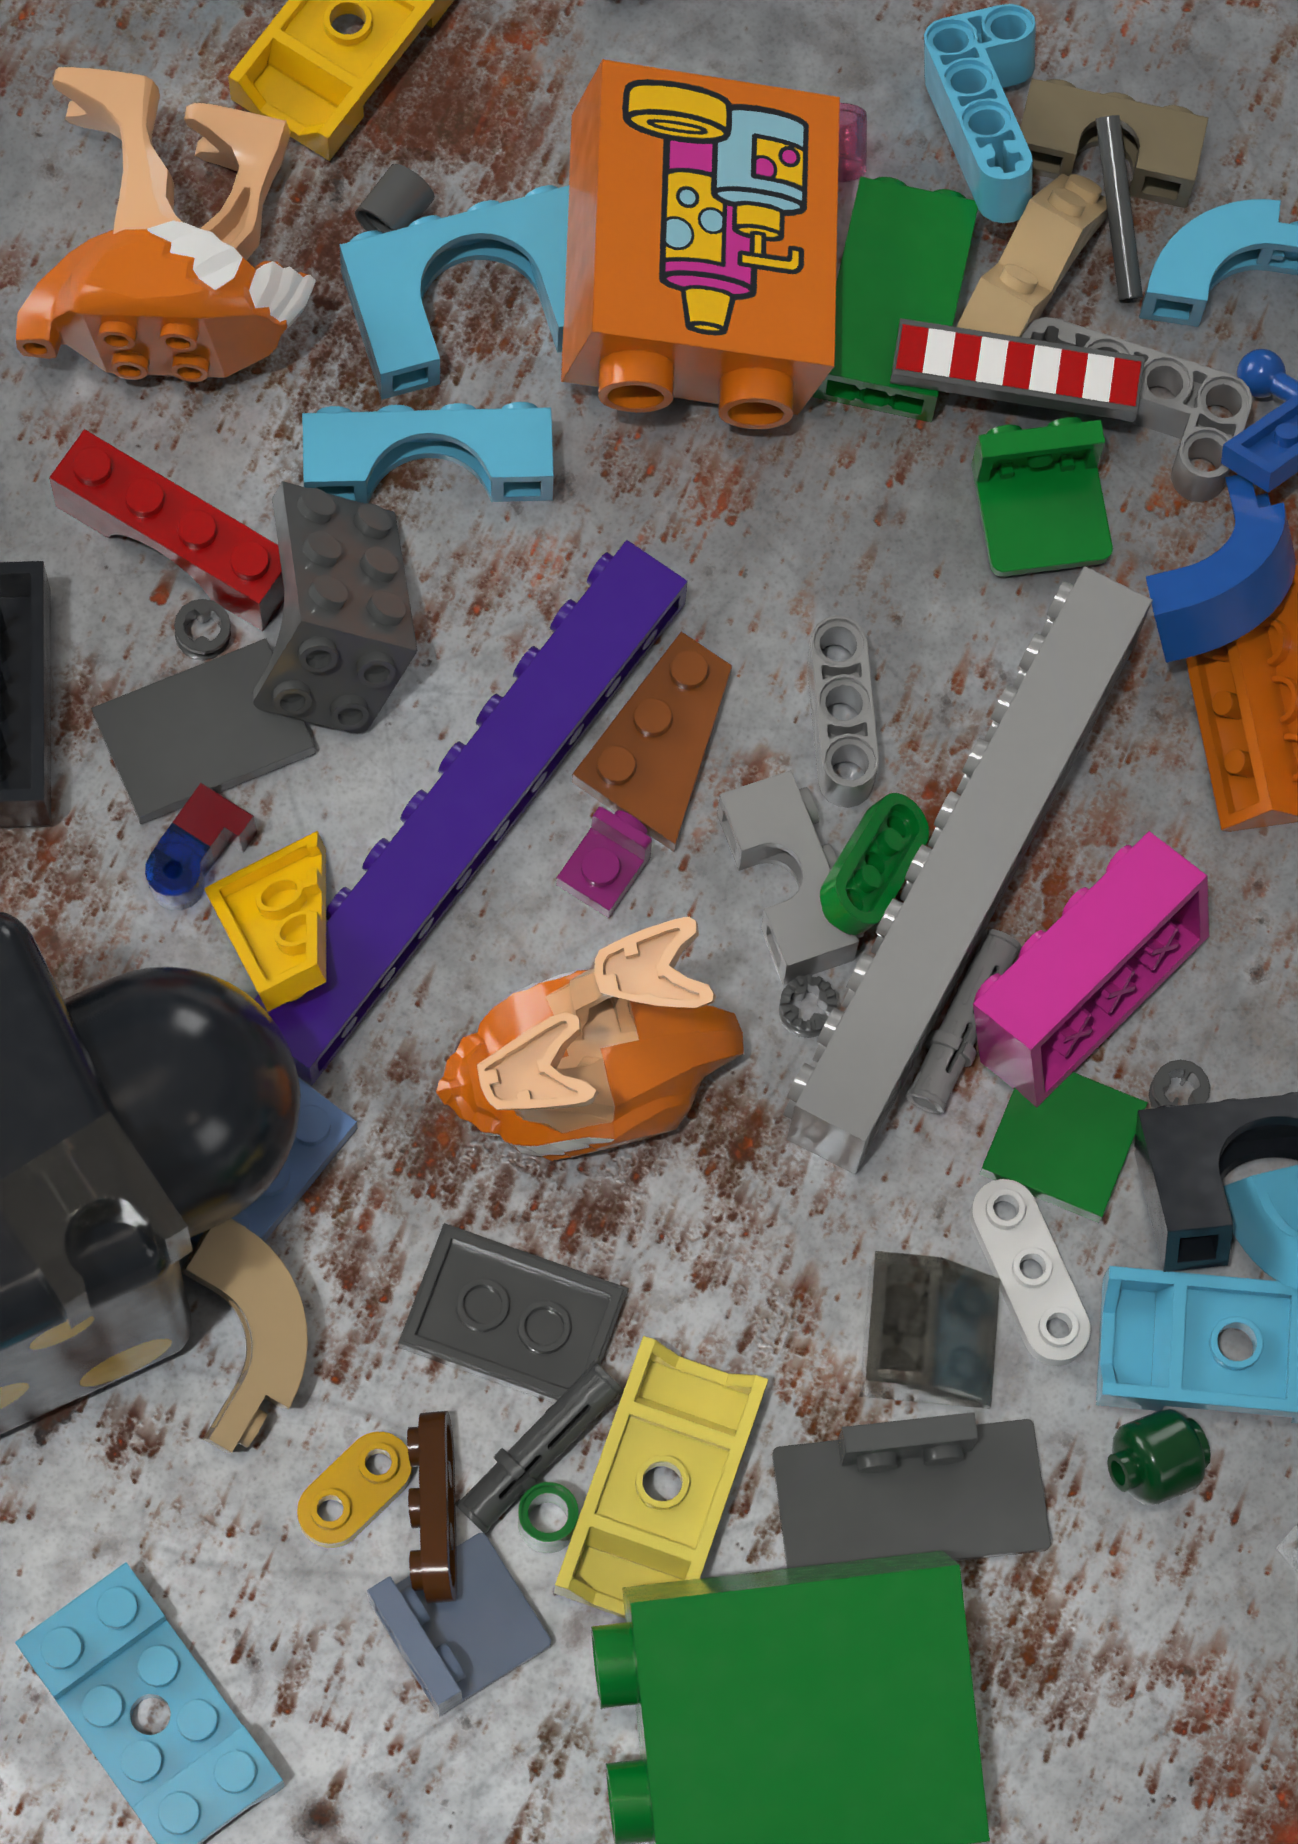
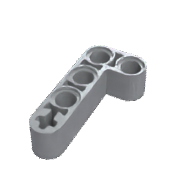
(1182, 416)

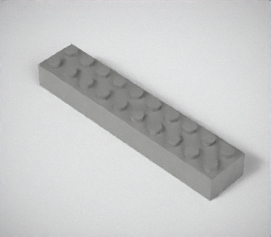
(963, 878)

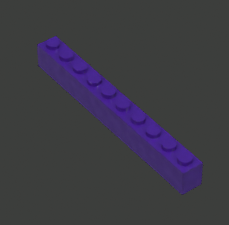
(479, 797)

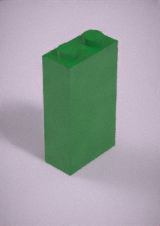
(897, 262)

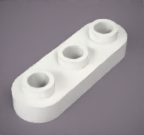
(1029, 1300)

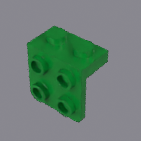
(1042, 496)

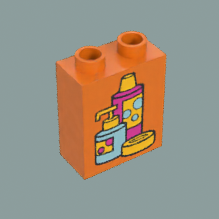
(701, 243)

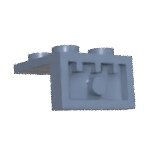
(466, 1642)

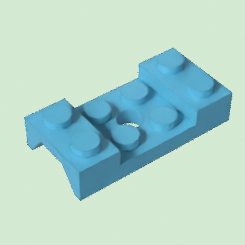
(1164, 1343)
(109, 1656)

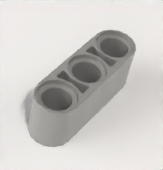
(849, 684)

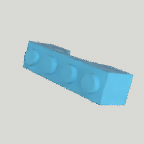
(501, 447)

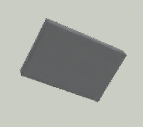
(198, 732)
(510, 1315)

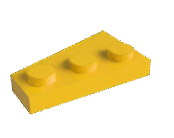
(278, 919)

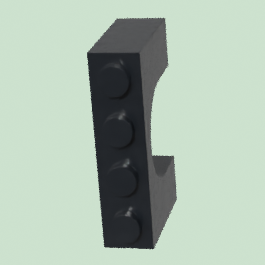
(1185, 1157)

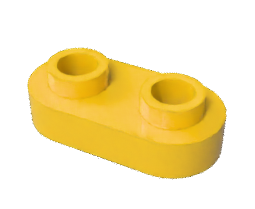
(356, 1489)

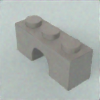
(774, 825)

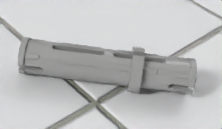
(952, 1044)

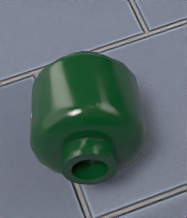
(1159, 1457)

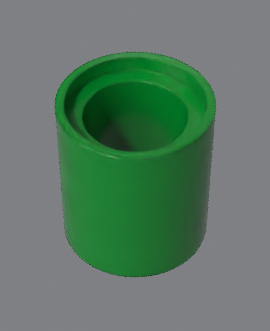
(547, 1493)

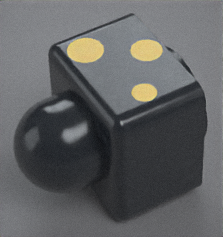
(203, 1099)

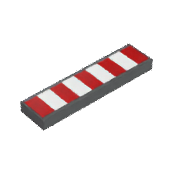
(1017, 370)

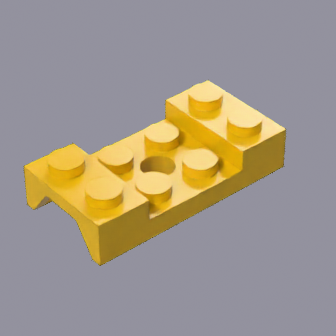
(324, 77)

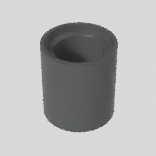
(395, 200)

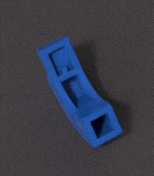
(1231, 589)

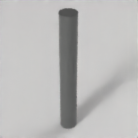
(1119, 207)

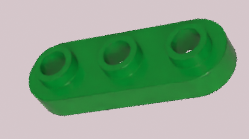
(873, 864)

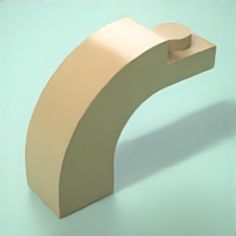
(273, 1320)

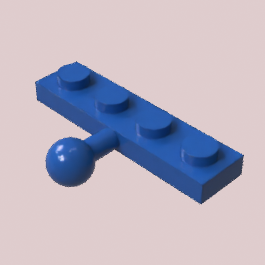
(1268, 448)

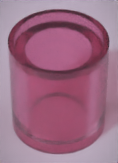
(852, 142)

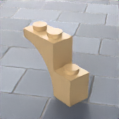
(1037, 256)

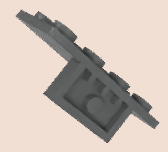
(913, 1492)

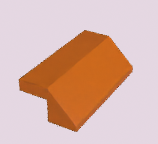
(1250, 720)

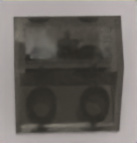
(929, 1331)

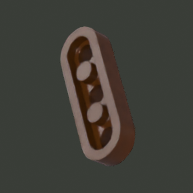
(433, 1507)

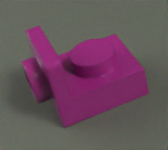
(606, 861)

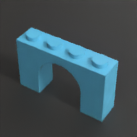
(394, 269)

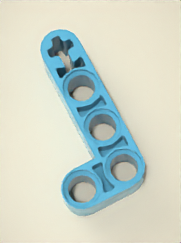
(965, 74)

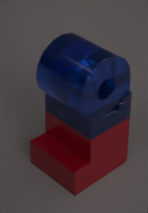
(193, 846)

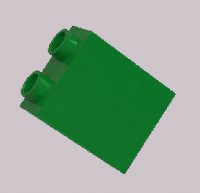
(797, 1707)

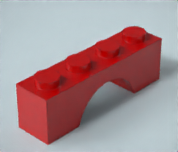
(131, 500)

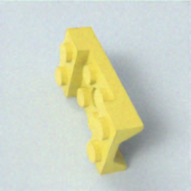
(672, 1418)

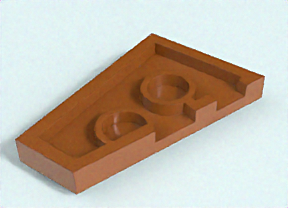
(658, 740)

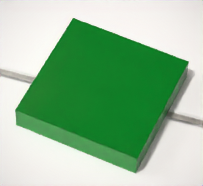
(1067, 1145)

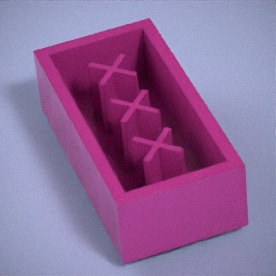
(1091, 967)

